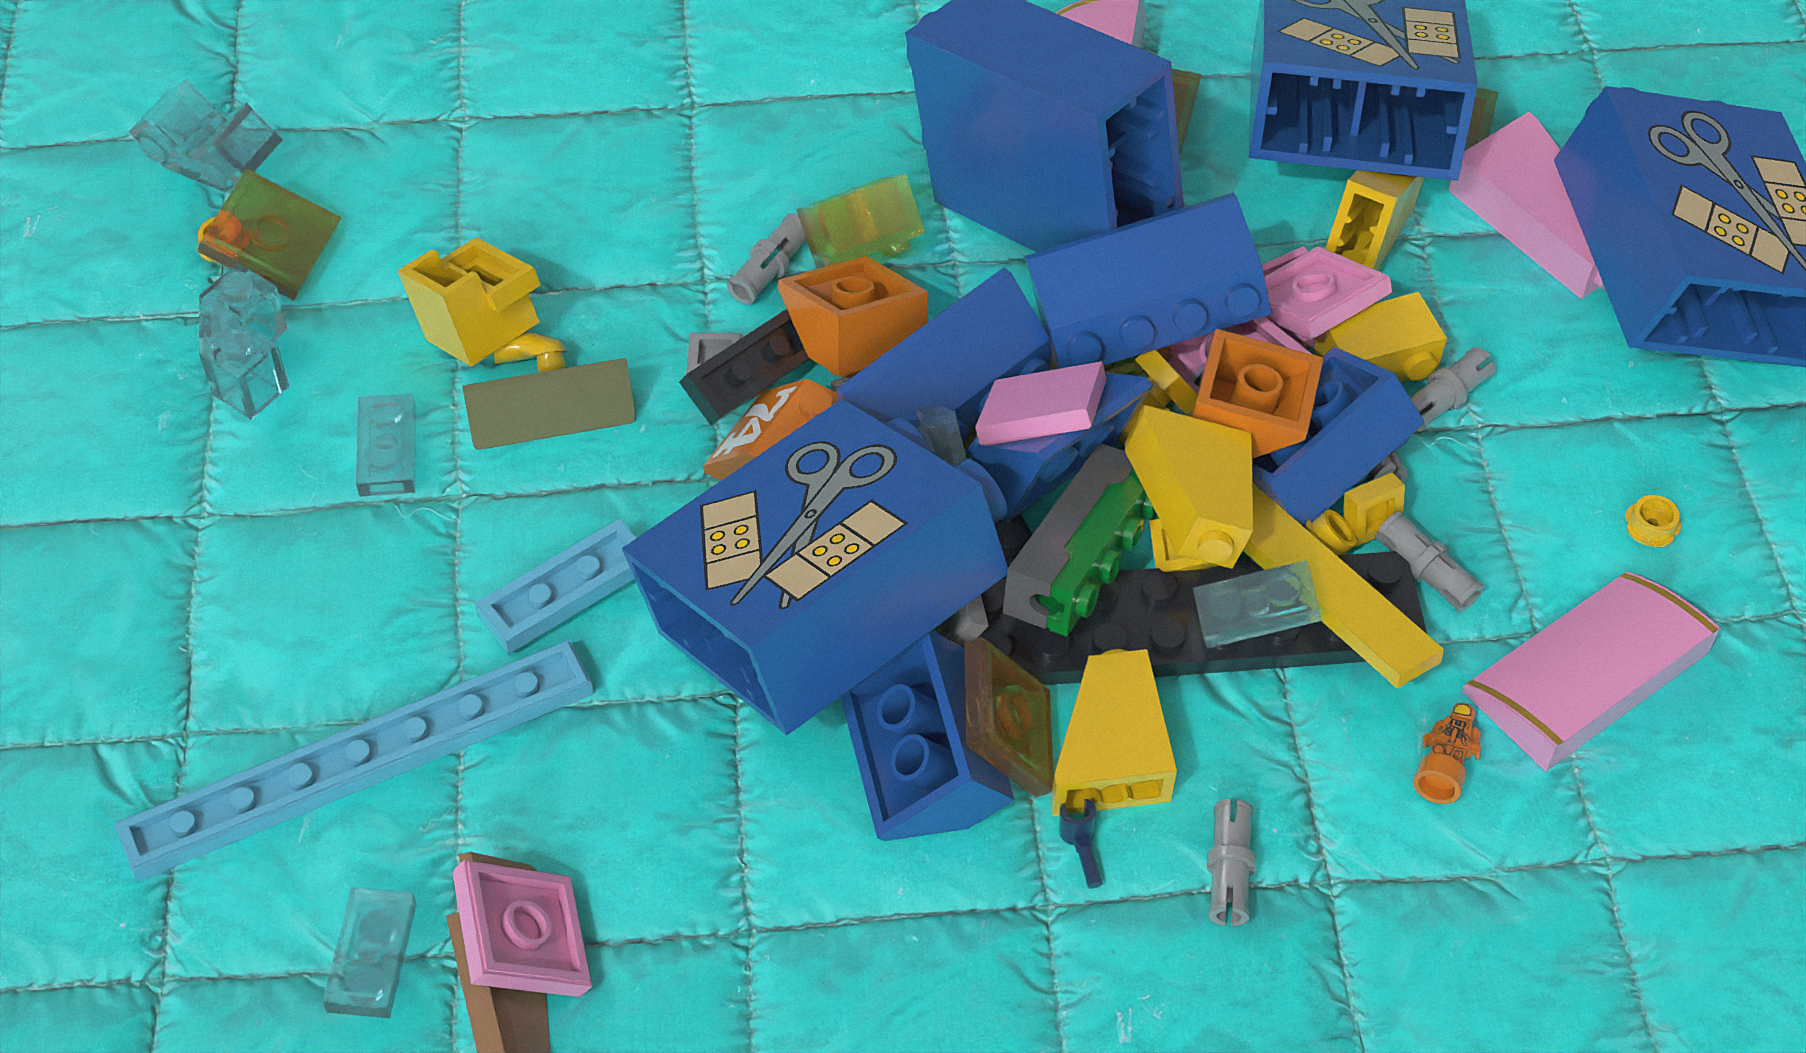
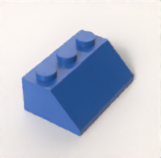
(1353, 426)
(1038, 465)
(914, 748)

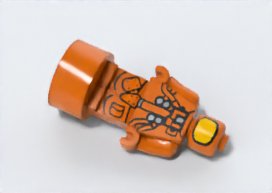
(1451, 741)

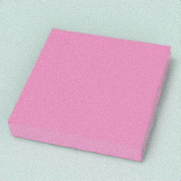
(1322, 291)
(1041, 404)
(521, 929)

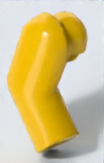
(531, 345)

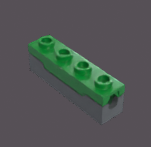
(1079, 544)

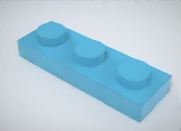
(558, 587)

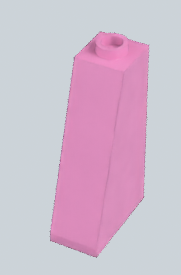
(1521, 195)

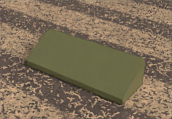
(549, 404)

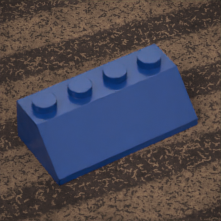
(1149, 284)
(955, 357)

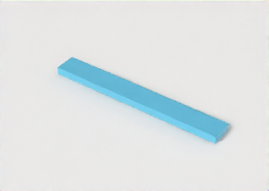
(351, 760)

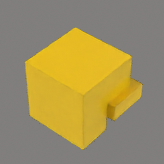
(471, 299)

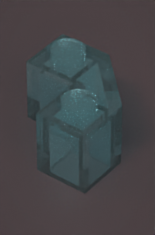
(200, 142)
(236, 340)

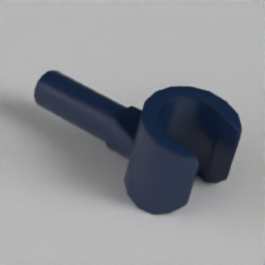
(1080, 835)

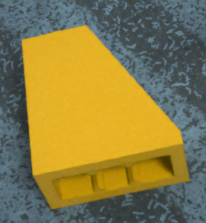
(1372, 215)
(1196, 482)
(1115, 739)

